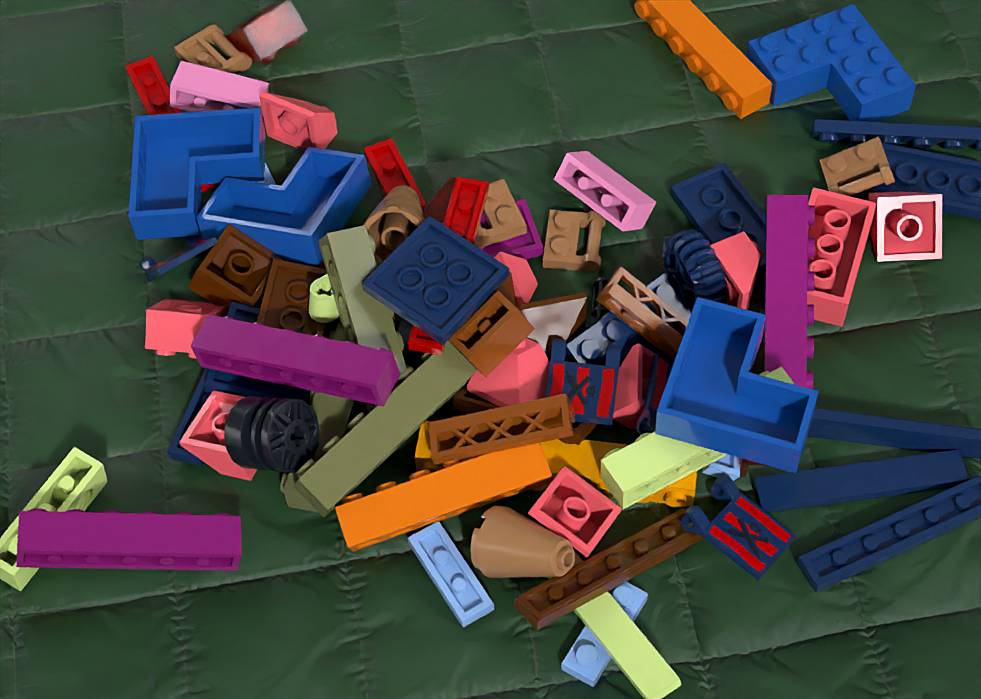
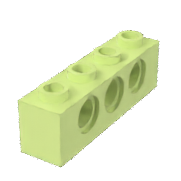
(69, 487)

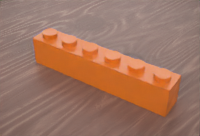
(708, 54)
(440, 494)

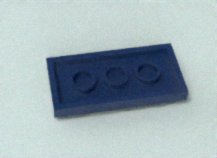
(936, 173)
(721, 208)
(592, 343)

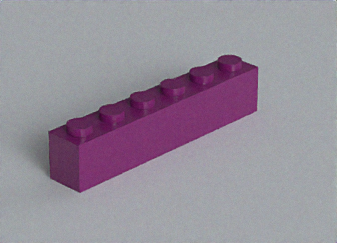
(788, 286)
(296, 359)
(128, 540)

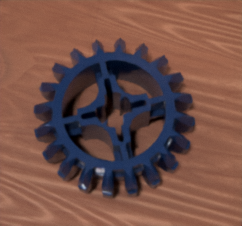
(694, 268)

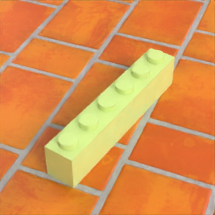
(657, 462)

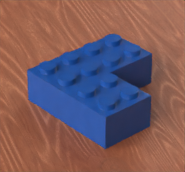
(835, 54)
(180, 155)
(294, 216)
(723, 405)

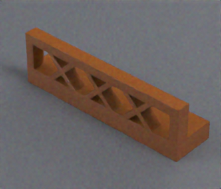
(639, 317)
(501, 423)

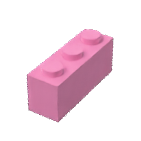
(208, 89)
(605, 190)

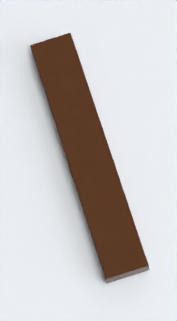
(605, 570)

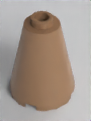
(394, 220)
(518, 547)

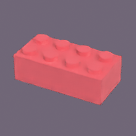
(840, 241)

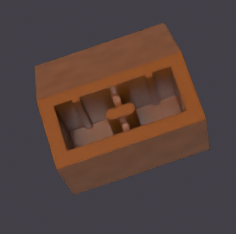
(491, 333)

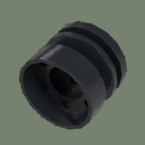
(271, 433)

